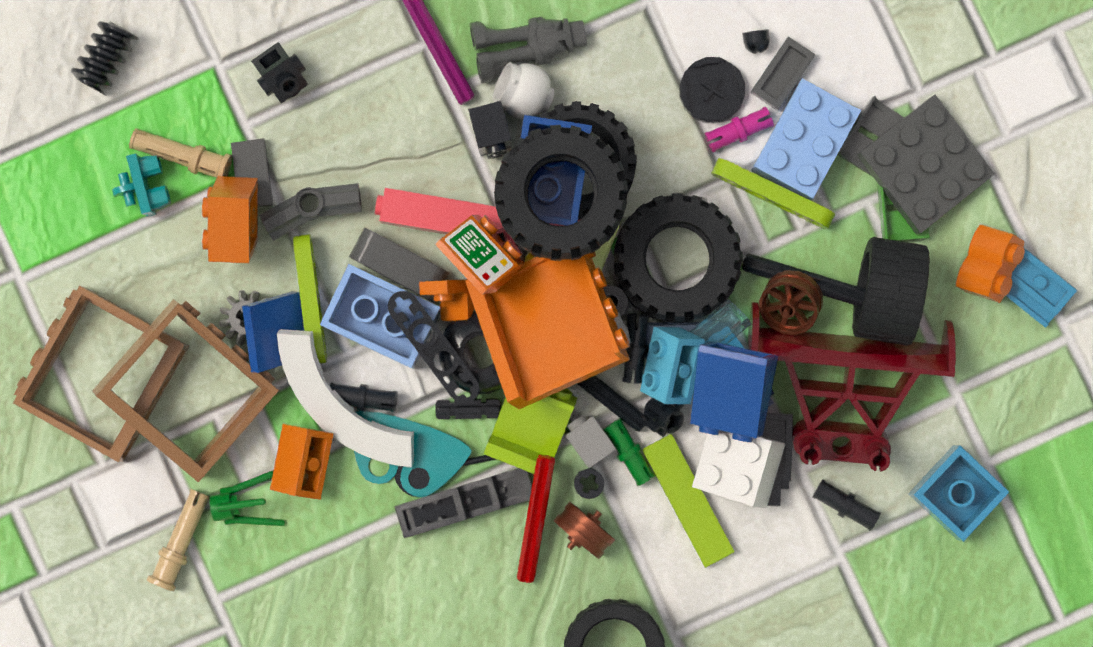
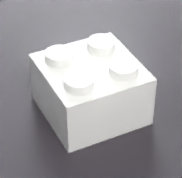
(739, 468)

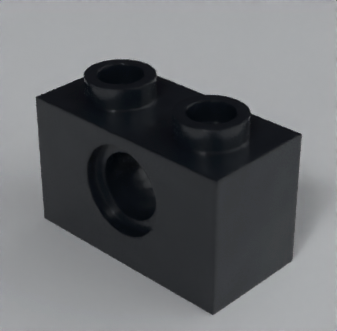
(490, 129)

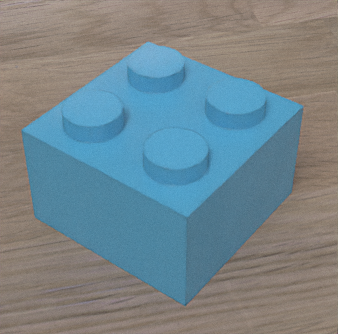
(958, 493)

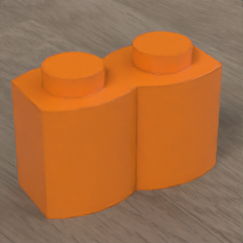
(990, 263)

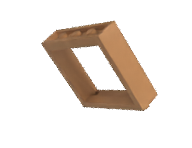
(45, 358)
(232, 429)

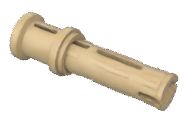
(195, 158)
(173, 555)

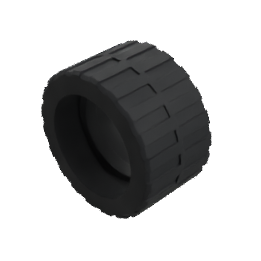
(895, 291)
(609, 610)

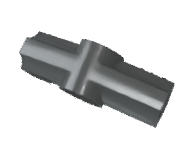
(332, 202)

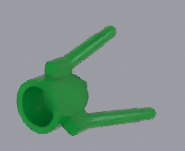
(226, 505)

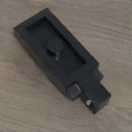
(779, 428)

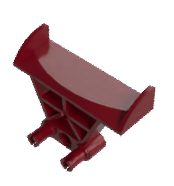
(868, 441)

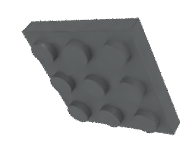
(925, 164)

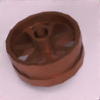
(791, 302)
(584, 530)

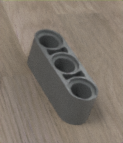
(395, 262)

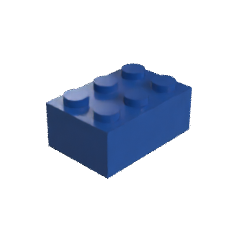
(557, 186)

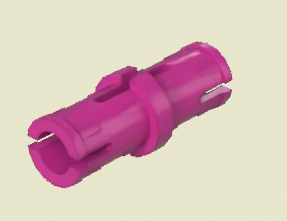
(739, 129)

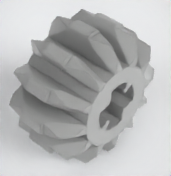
(234, 320)

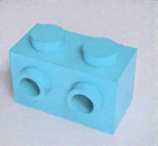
(671, 365)

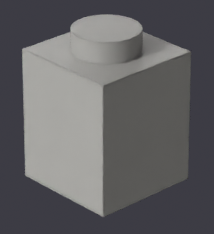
(589, 440)

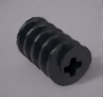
(103, 56)

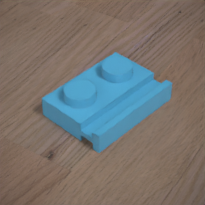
(1039, 289)

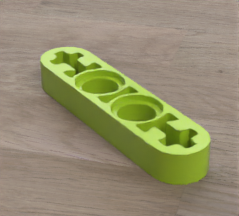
(773, 193)
(310, 292)

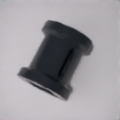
(579, 486)

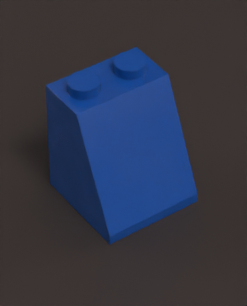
(732, 390)

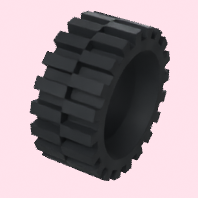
(610, 133)

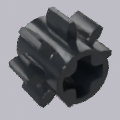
(663, 417)

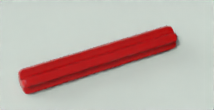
(535, 518)

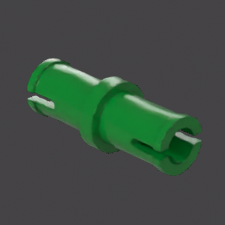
(629, 452)

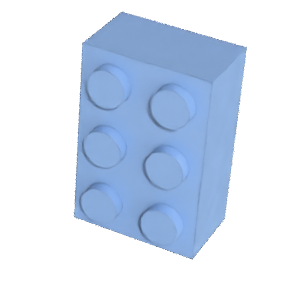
(806, 140)
(362, 315)

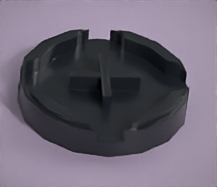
(712, 90)

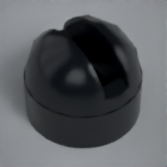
(756, 40)

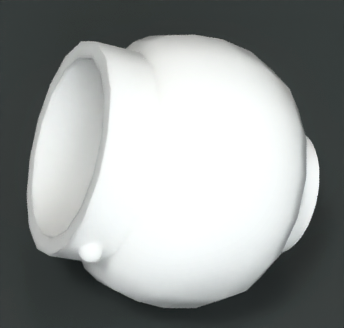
(523, 90)

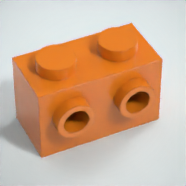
(301, 461)

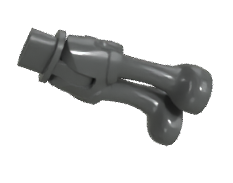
(544, 39)

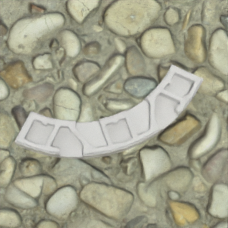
(331, 411)

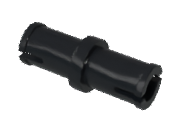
(637, 348)
(364, 397)
(846, 505)

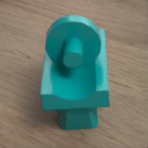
(140, 170)

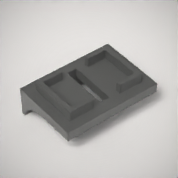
(874, 118)

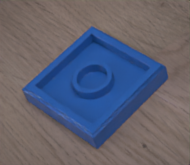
(262, 324)

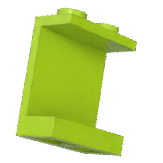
(530, 431)

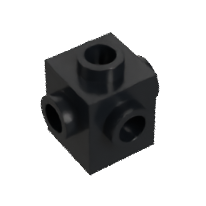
(280, 73)

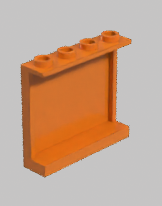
(550, 328)

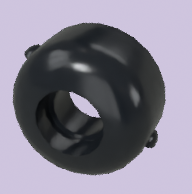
(458, 335)

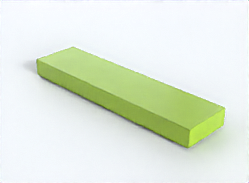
(687, 501)

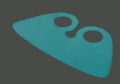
(433, 451)

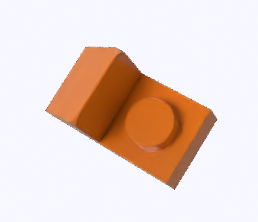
(453, 298)

